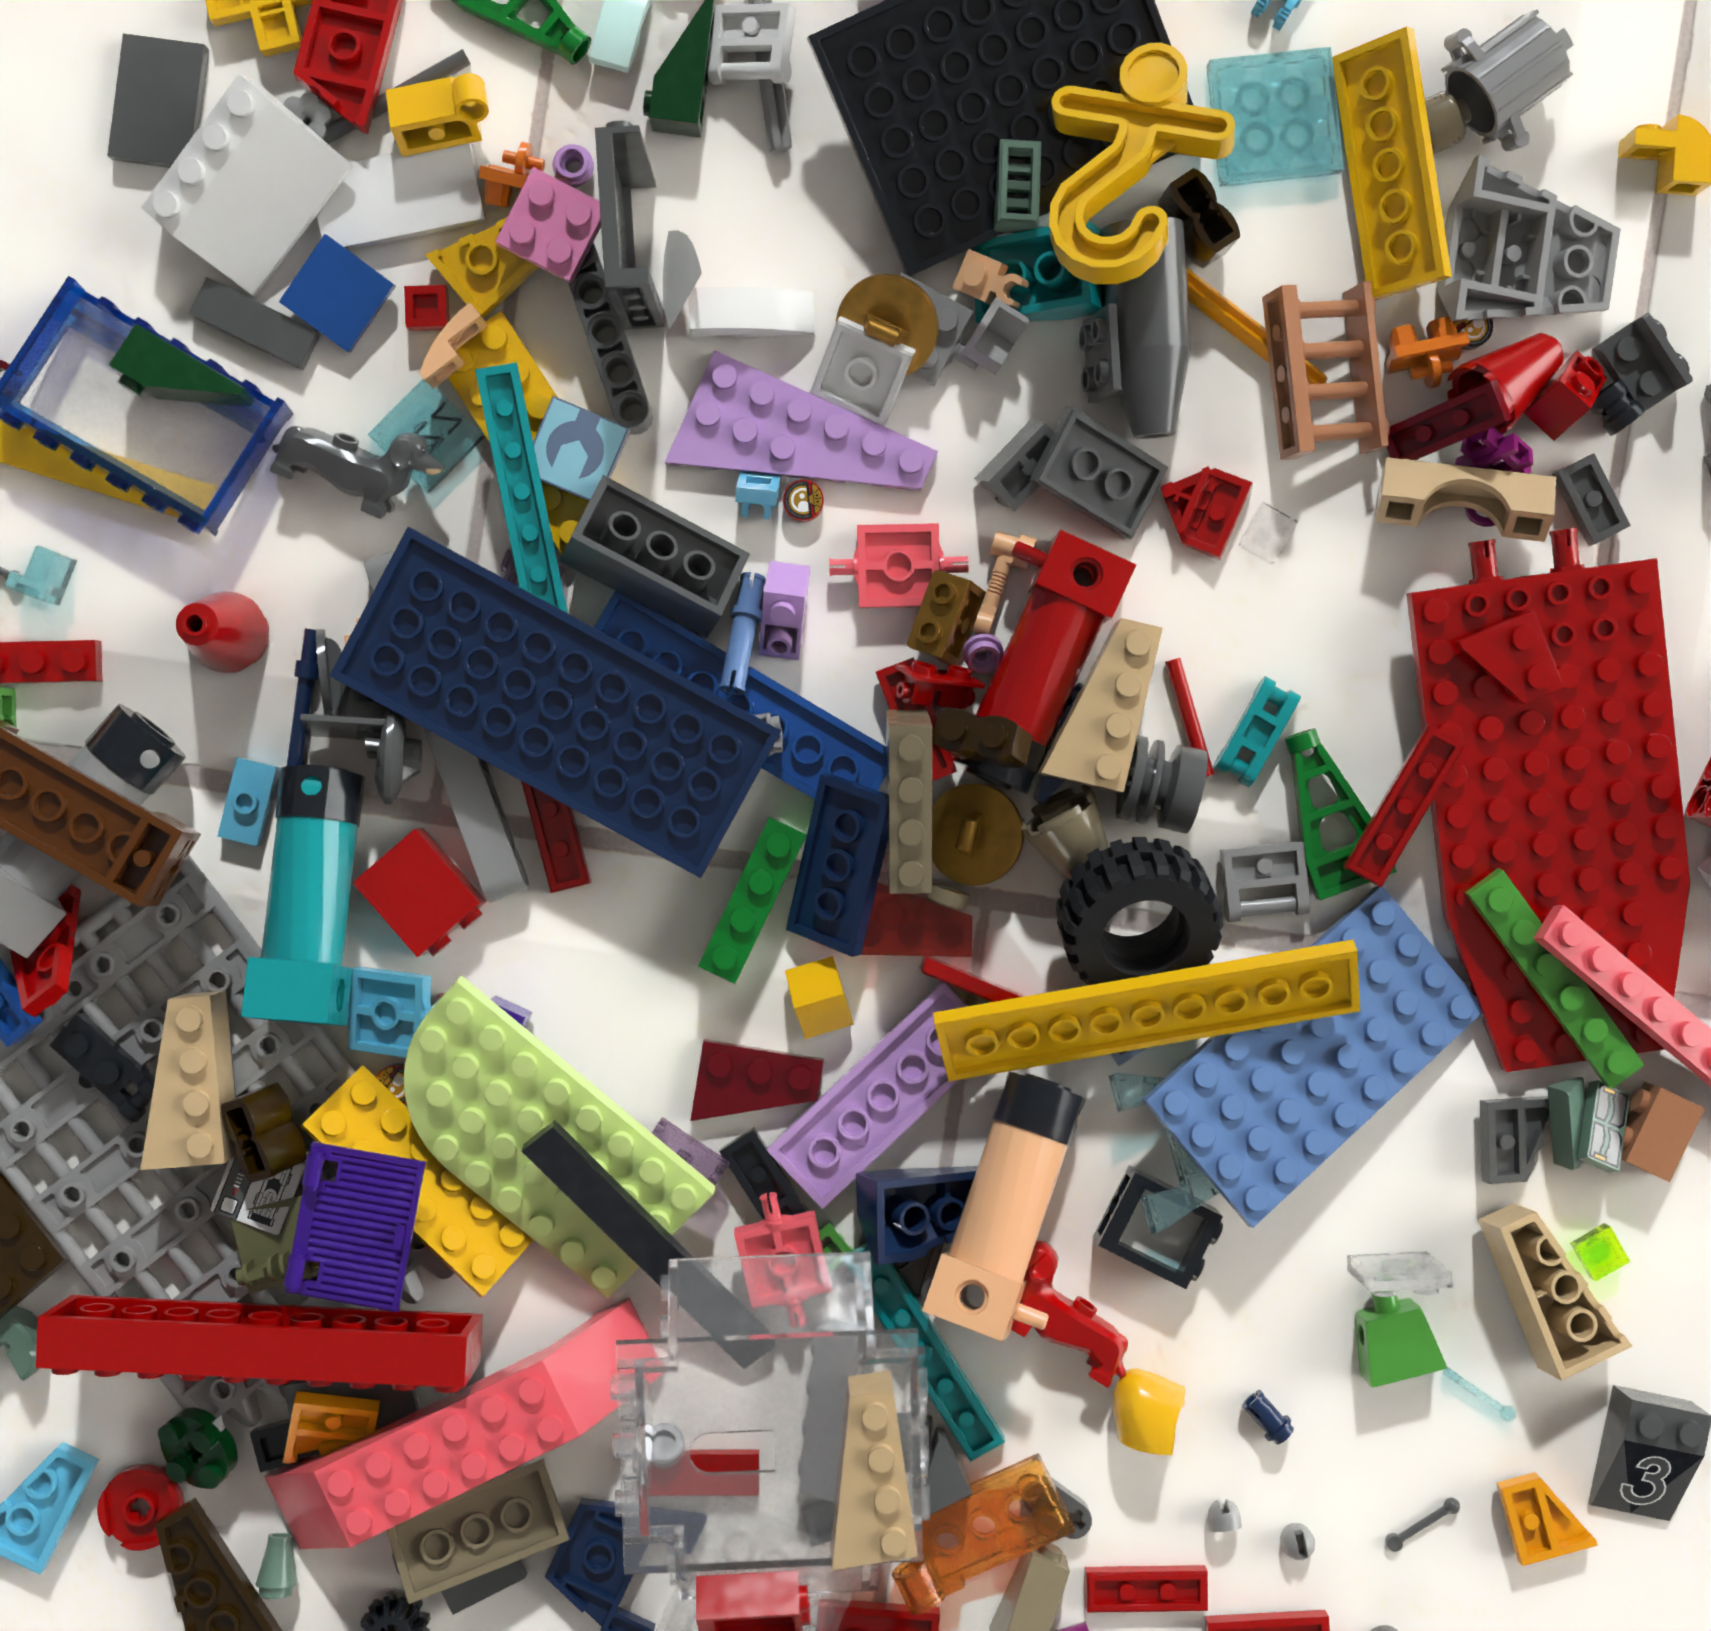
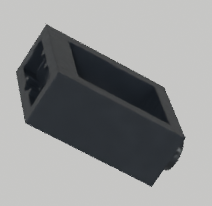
(1120, 1211)

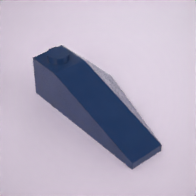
(910, 1209)

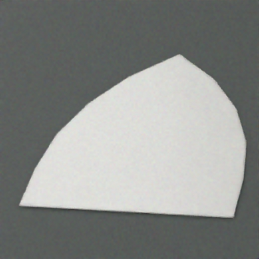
(680, 273)

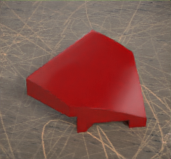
(1206, 508)

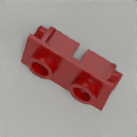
(923, 679)

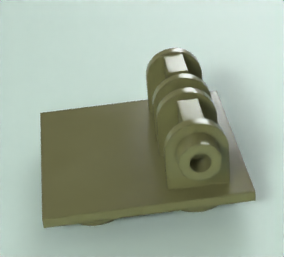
(266, 1254)

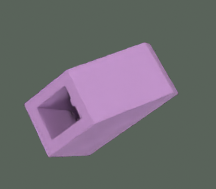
(784, 610)

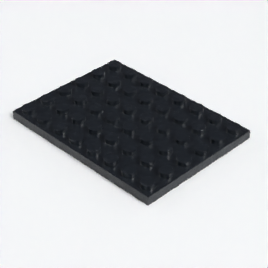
(944, 80)

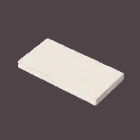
(404, 198)

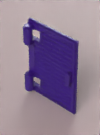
(355, 1227)

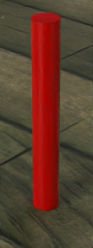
(1187, 708)

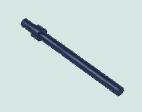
(307, 672)

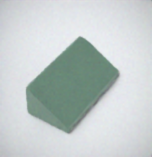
(1566, 1117)

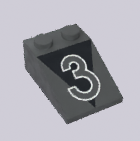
(1648, 1452)

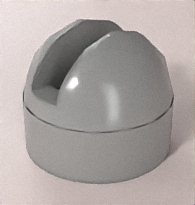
(1224, 1519)
(1289, 1541)

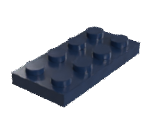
(840, 865)

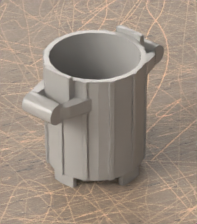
(1507, 75)

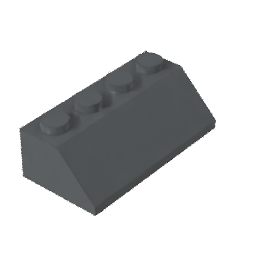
(655, 557)

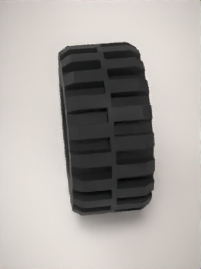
(1132, 875)

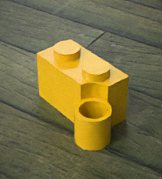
(437, 113)

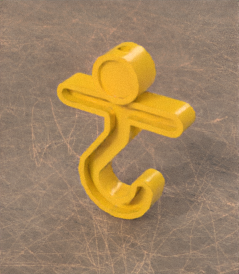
(1143, 125)

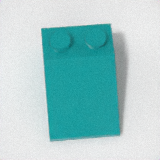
(1052, 289)

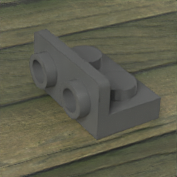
(1644, 361)

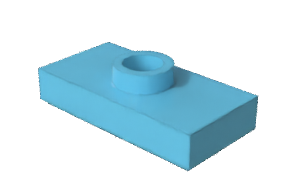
(248, 801)

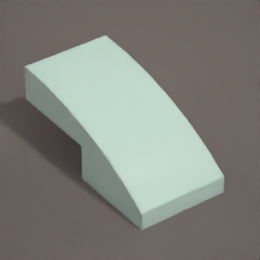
(618, 33)

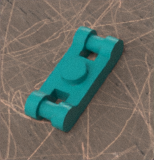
(1257, 731)

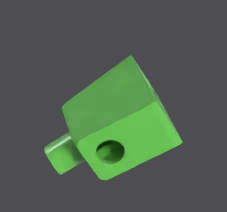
(1395, 1342)

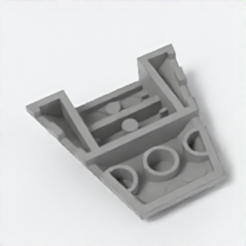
(1523, 251)

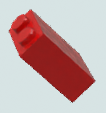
(421, 893)

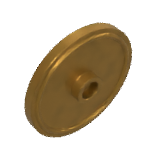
(894, 313)
(975, 834)

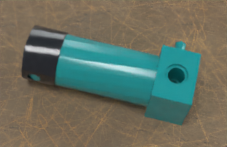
(308, 900)

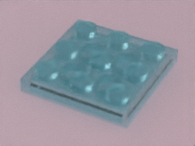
(1281, 115)

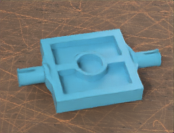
(386, 1009)

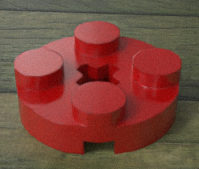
(116, 1501)

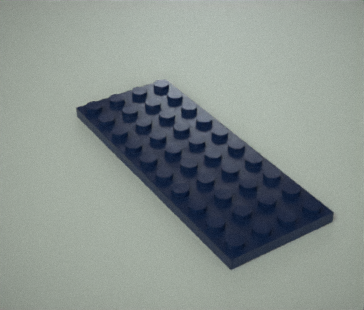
(554, 702)

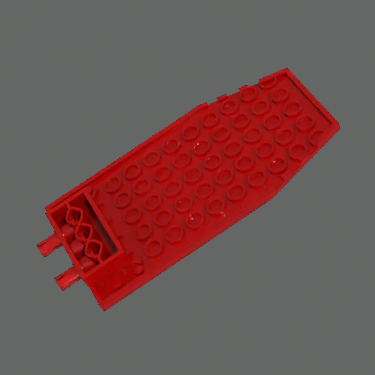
(1558, 790)

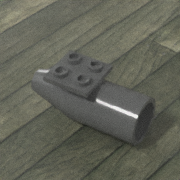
(1142, 340)

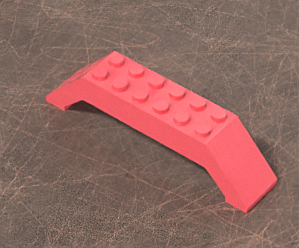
(456, 1440)

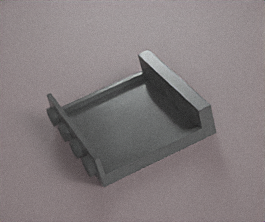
(622, 167)

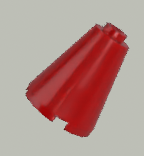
(1519, 369)
(224, 631)

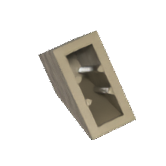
(1033, 1592)

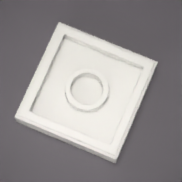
(861, 372)

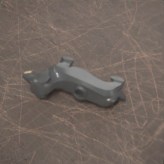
(353, 468)

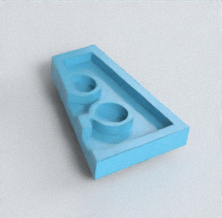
(43, 1506)

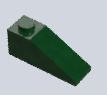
(681, 82)
(170, 374)

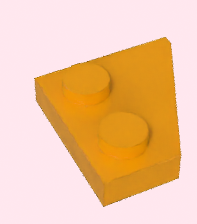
(328, 1423)
(1540, 1521)

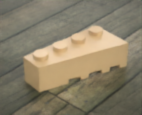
(1105, 718)
(191, 1085)
(1550, 1298)
(872, 1489)

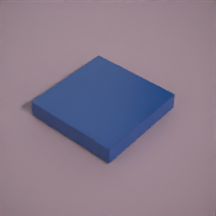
(337, 293)

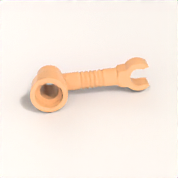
(1002, 548)

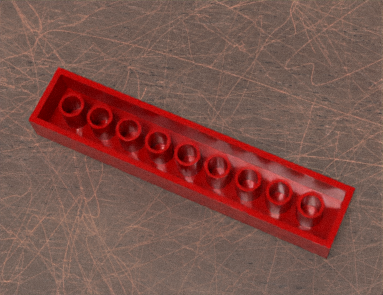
(259, 1342)

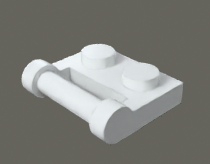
(751, 29)

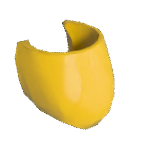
(1147, 1411)

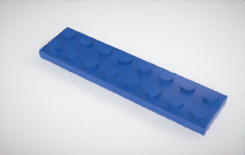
(811, 736)

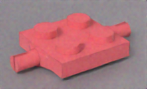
(896, 564)
(779, 1233)

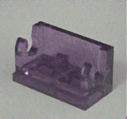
(691, 1150)

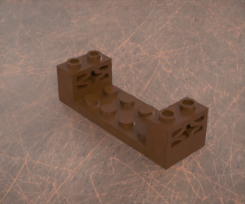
(88, 823)

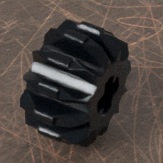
(393, 1611)

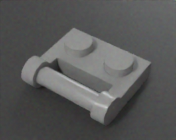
(1262, 868)

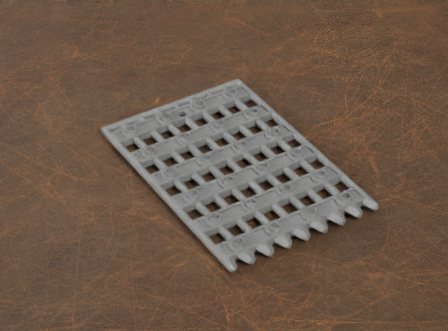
(113, 1164)

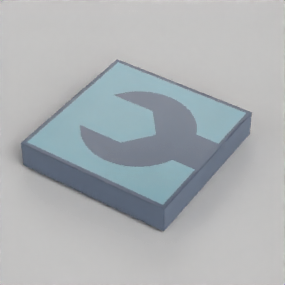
(577, 448)

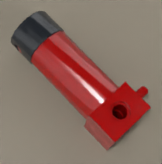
(1050, 646)

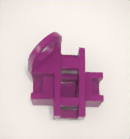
(1511, 449)

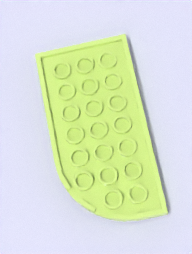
(488, 1086)

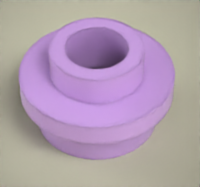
(573, 153)
(985, 661)

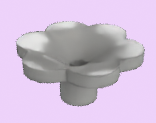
(310, 112)

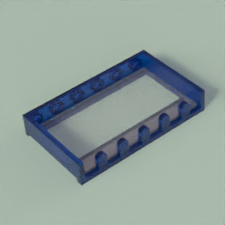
(168, 450)

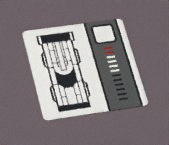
(238, 1194)

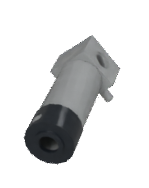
(121, 753)

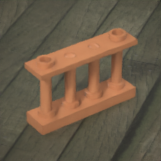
(1289, 377)

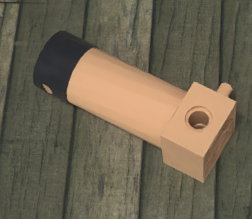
(1006, 1208)

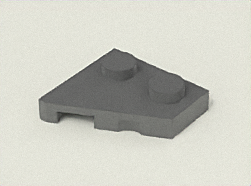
(1511, 1137)

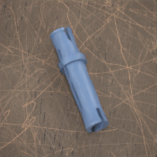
(745, 617)

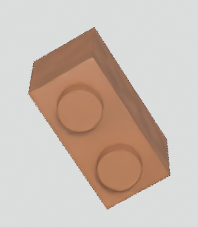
(1658, 1130)

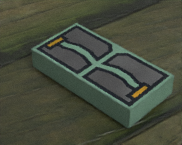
(1603, 1127)

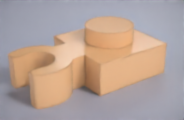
(986, 278)

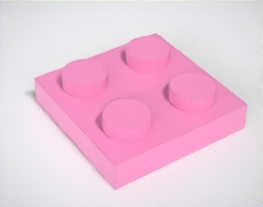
(551, 225)

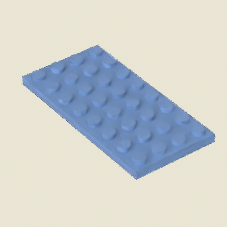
(1282, 1098)

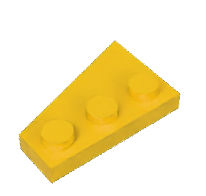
(481, 269)

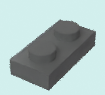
(1591, 499)

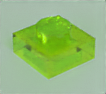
(1600, 1252)

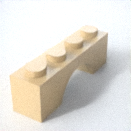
(1515, 501)

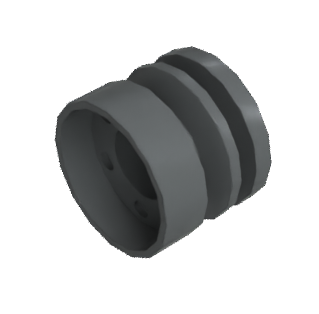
(1170, 785)

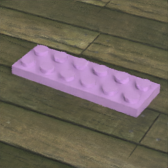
(869, 1104)

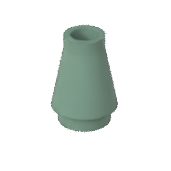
(277, 1569)

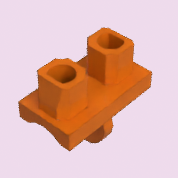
(501, 180)
(1426, 357)

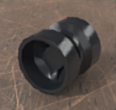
(1616, 407)

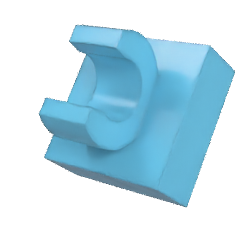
(757, 489)

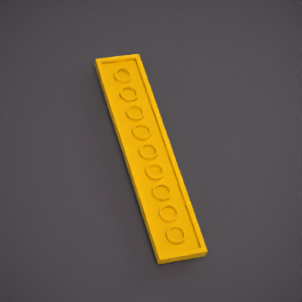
(1149, 1010)

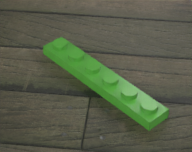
(1557, 985)

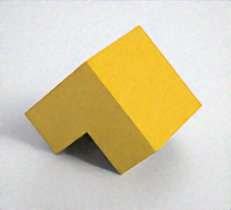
(818, 997)

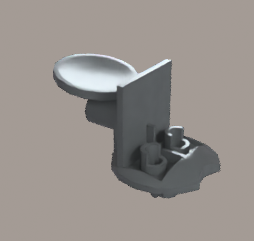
(360, 718)

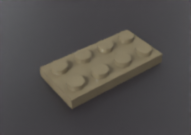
(478, 1531)

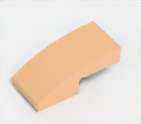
(442, 356)

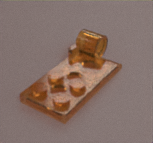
(945, 1570)

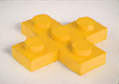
(273, 21)

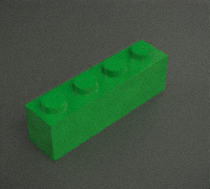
(752, 900)

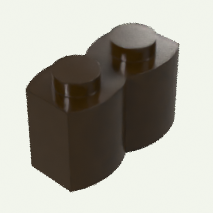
(1208, 225)
(982, 738)
(264, 1132)

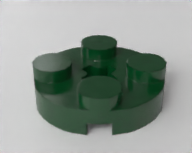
(197, 1449)

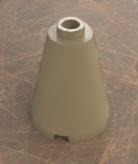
(1066, 829)

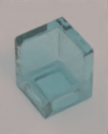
(44, 577)

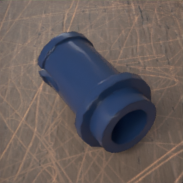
(1277, 1427)

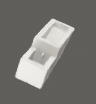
(750, 312)

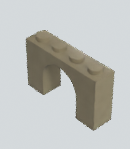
(909, 801)

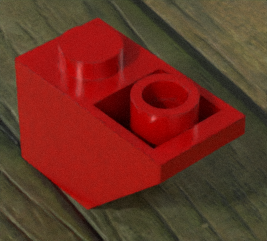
(1567, 395)

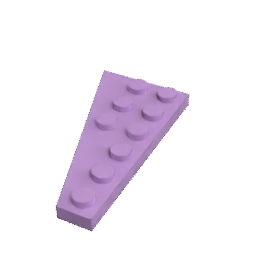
(771, 427)

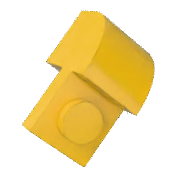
(1681, 153)

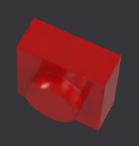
(426, 307)

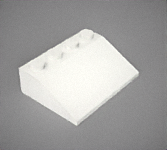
(247, 185)

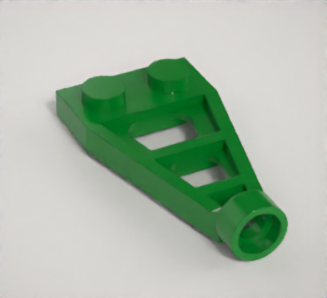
(556, 33)
(1324, 867)

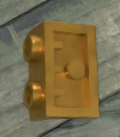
(946, 617)

